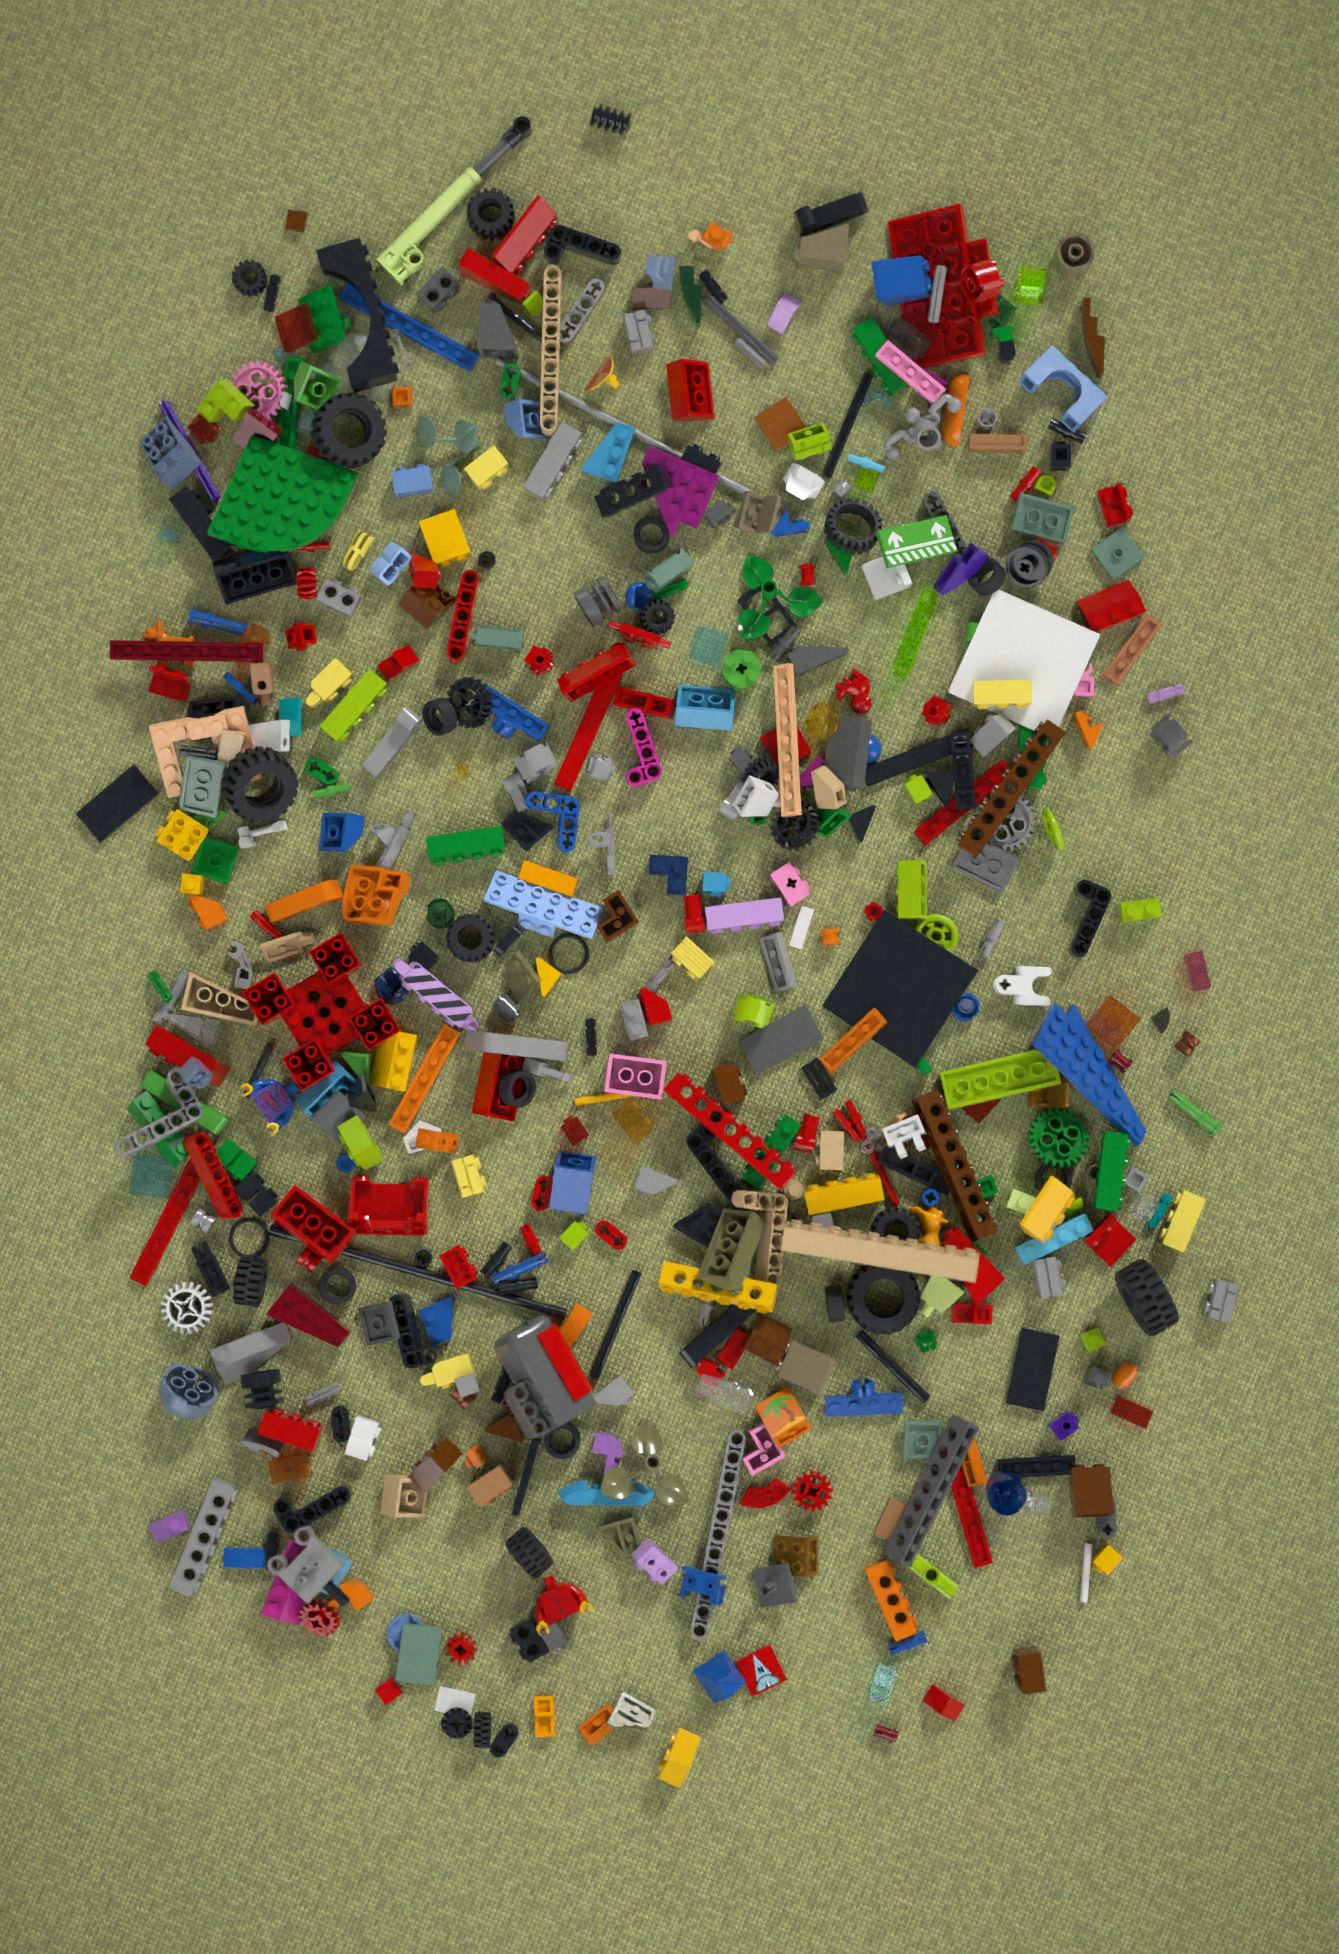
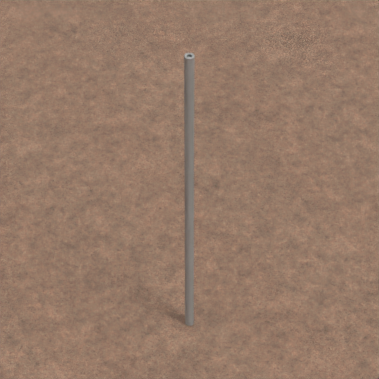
(612, 421)

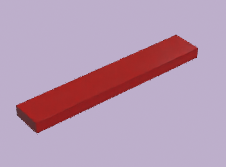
(947, 816)
(970, 1520)

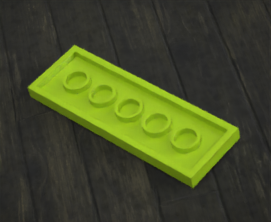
(998, 1079)

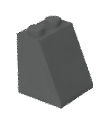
(494, 333)

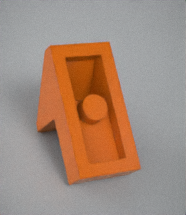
(1088, 734)

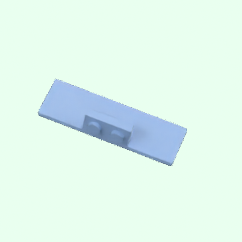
(543, 908)

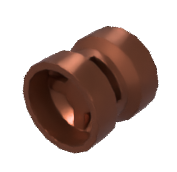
(1187, 1043)
(464, 1401)

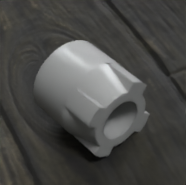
(841, 489)

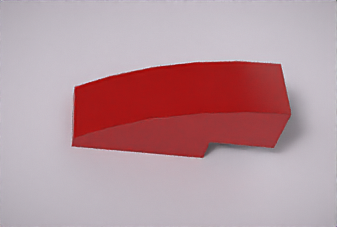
(646, 702)

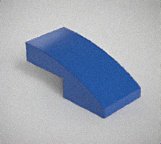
(244, 1557)

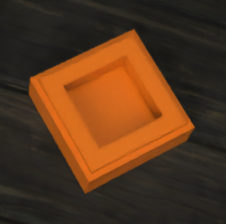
(402, 396)

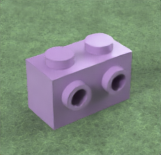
(654, 1561)

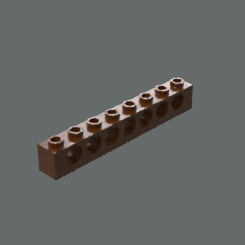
(1054, 735)
(952, 1175)

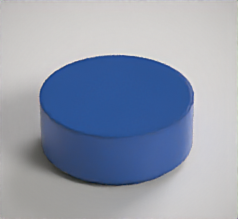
(345, 1163)

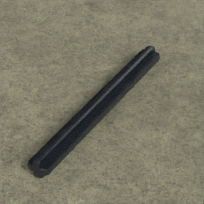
(847, 425)
(615, 1324)

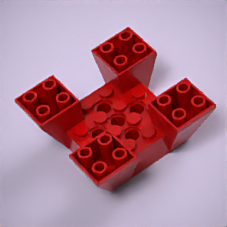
(274, 1000)

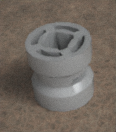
(986, 415)
(205, 1221)

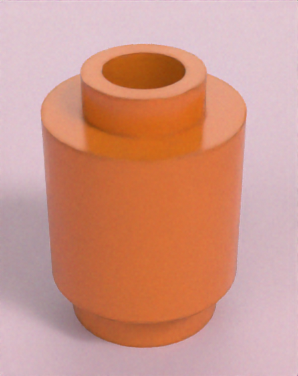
(1125, 1375)

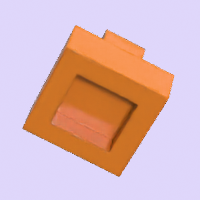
(475, 1456)

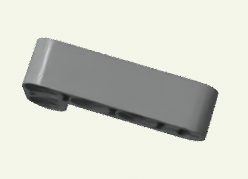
(392, 743)

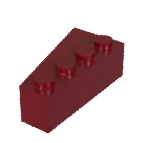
(306, 1315)

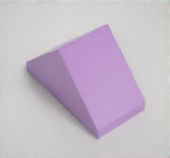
(784, 313)

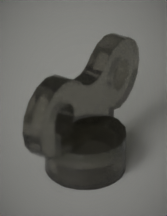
(873, 1141)

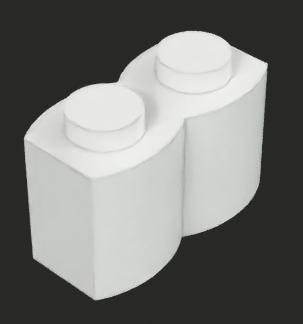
(362, 1438)

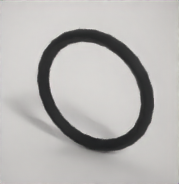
(568, 936)
(257, 1222)

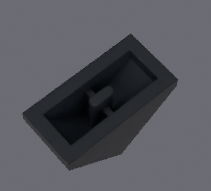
(941, 784)
(860, 821)
(362, 1096)

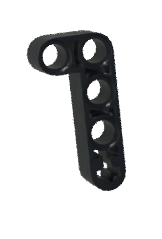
(829, 214)
(582, 249)
(1086, 920)
(412, 1330)
(316, 1506)

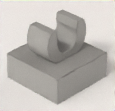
(1136, 1179)

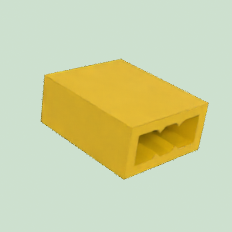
(445, 538)

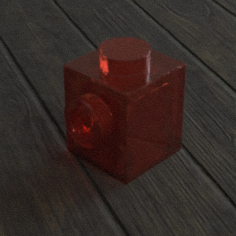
(204, 431)
(574, 1130)

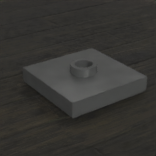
(379, 1323)

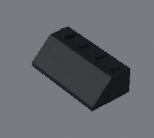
(253, 574)

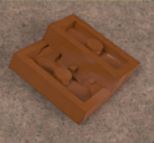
(778, 422)

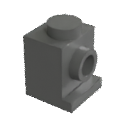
(719, 514)
(740, 759)
(1097, 1377)

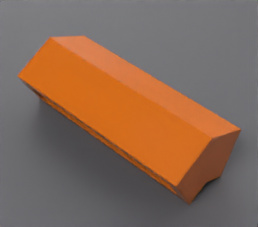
(973, 1466)

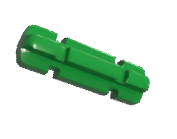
(671, 589)
(160, 986)

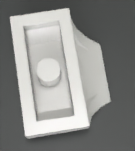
(802, 482)

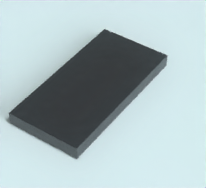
(117, 803)
(1032, 1369)

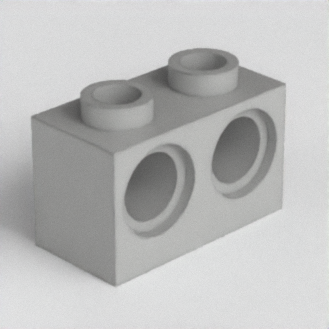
(336, 602)

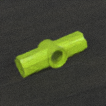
(940, 1582)

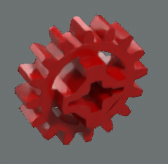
(808, 1483)
(319, 1617)

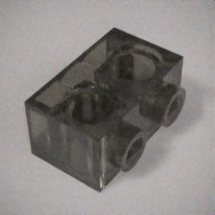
(908, 339)

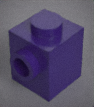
(1064, 1425)

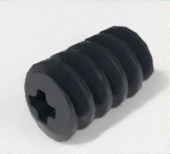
(610, 119)

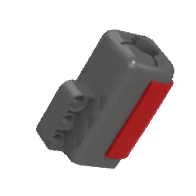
(543, 1376)

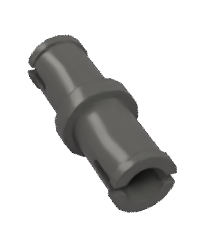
(785, 643)

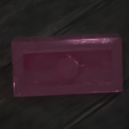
(1197, 971)

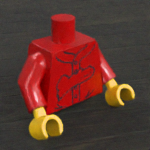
(558, 1602)

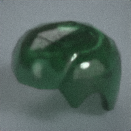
(440, 913)

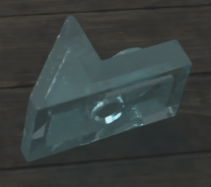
(882, 1683)

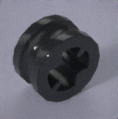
(489, 565)
(426, 1252)

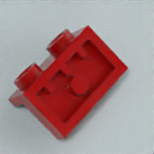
(1114, 505)
(458, 1267)

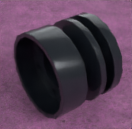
(262, 1388)

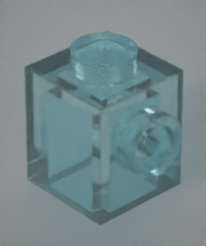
(304, 423)

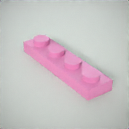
(910, 372)

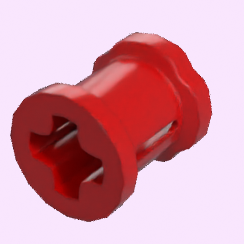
(807, 574)

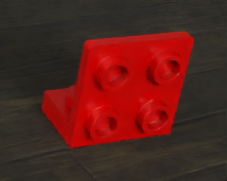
(169, 684)
(1109, 1239)

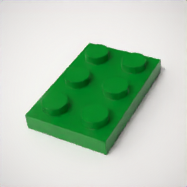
(325, 318)

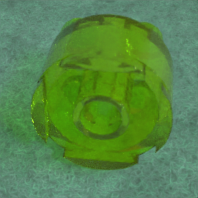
(1032, 286)

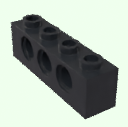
(660, 483)

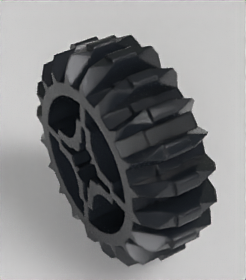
(479, 708)
(788, 836)

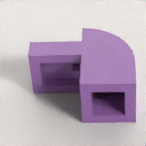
(610, 1446)

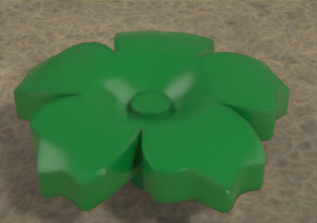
(926, 1341)

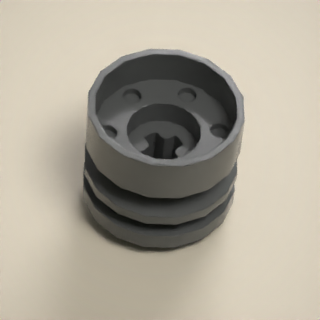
(597, 601)

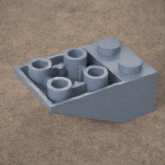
(169, 453)

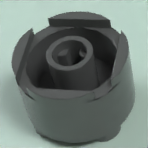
(1170, 735)

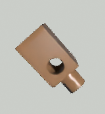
(259, 673)

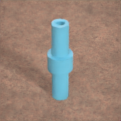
(866, 463)

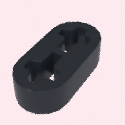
(508, 940)
(336, 1423)
(500, 1737)

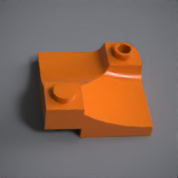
(373, 895)

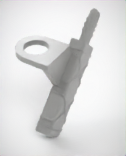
(392, 839)
(608, 842)

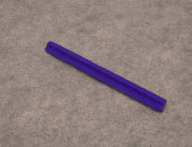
(200, 471)

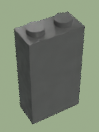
(848, 752)

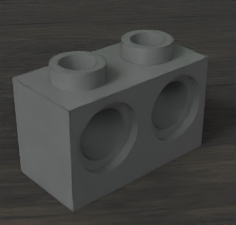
(434, 287)

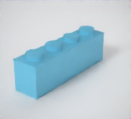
(1064, 1234)

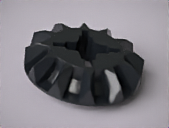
(462, 1716)

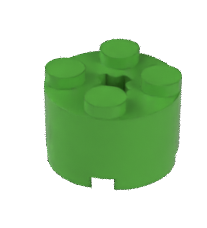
(734, 678)

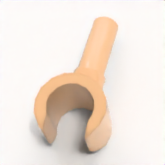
(695, 235)

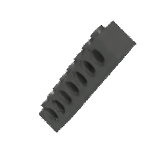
(931, 1490)

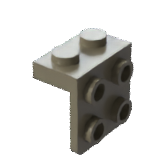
(758, 513)

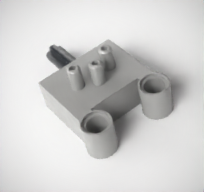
(311, 1569)

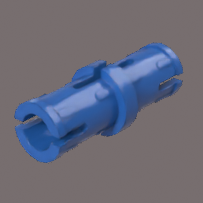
(907, 1643)

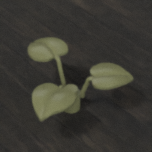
(648, 1441)

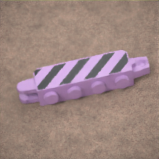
(436, 993)

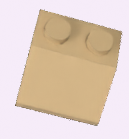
(402, 1497)

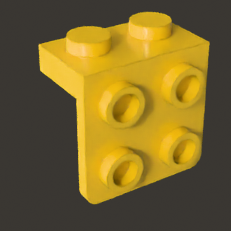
(181, 834)

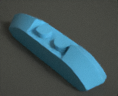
(580, 1494)

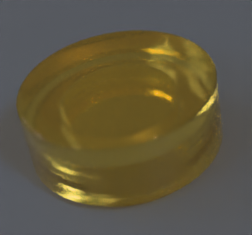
(462, 771)

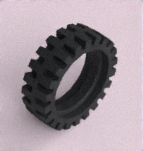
(843, 541)

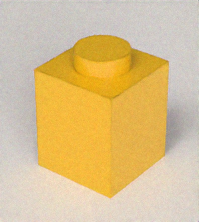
(192, 884)
(1106, 1559)

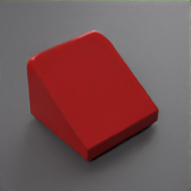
(388, 1691)

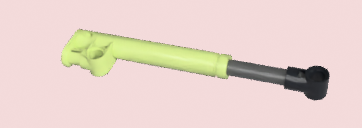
(398, 256)

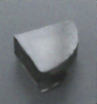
(1161, 1020)

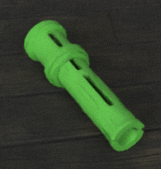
(1203, 1118)

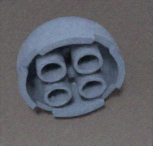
(180, 1398)

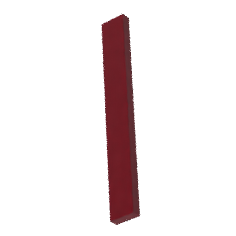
(186, 651)

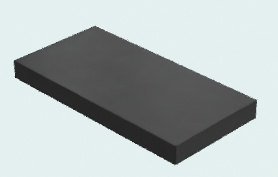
(780, 1040)

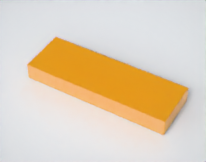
(548, 878)

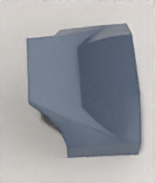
(661, 270)

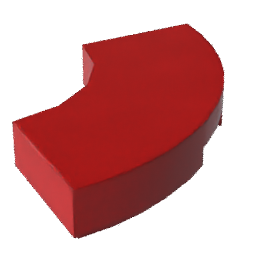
(766, 1495)

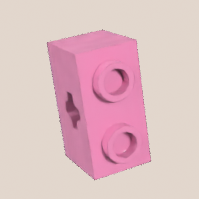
(780, 879)

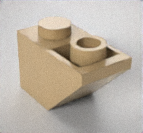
(828, 789)

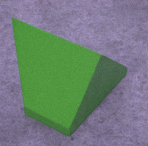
(359, 1063)

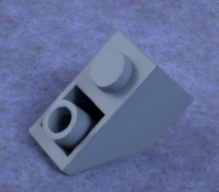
(196, 1073)

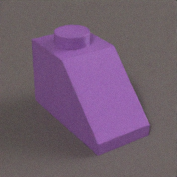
(170, 1526)

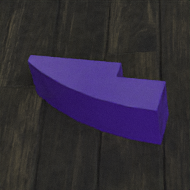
(961, 569)

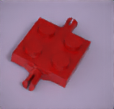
(633, 634)

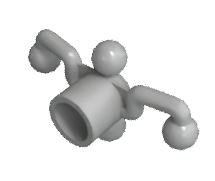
(930, 421)

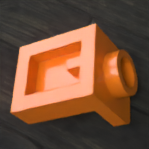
(717, 237)

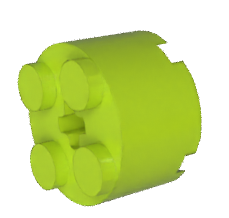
(753, 1009)

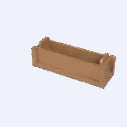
(997, 443)

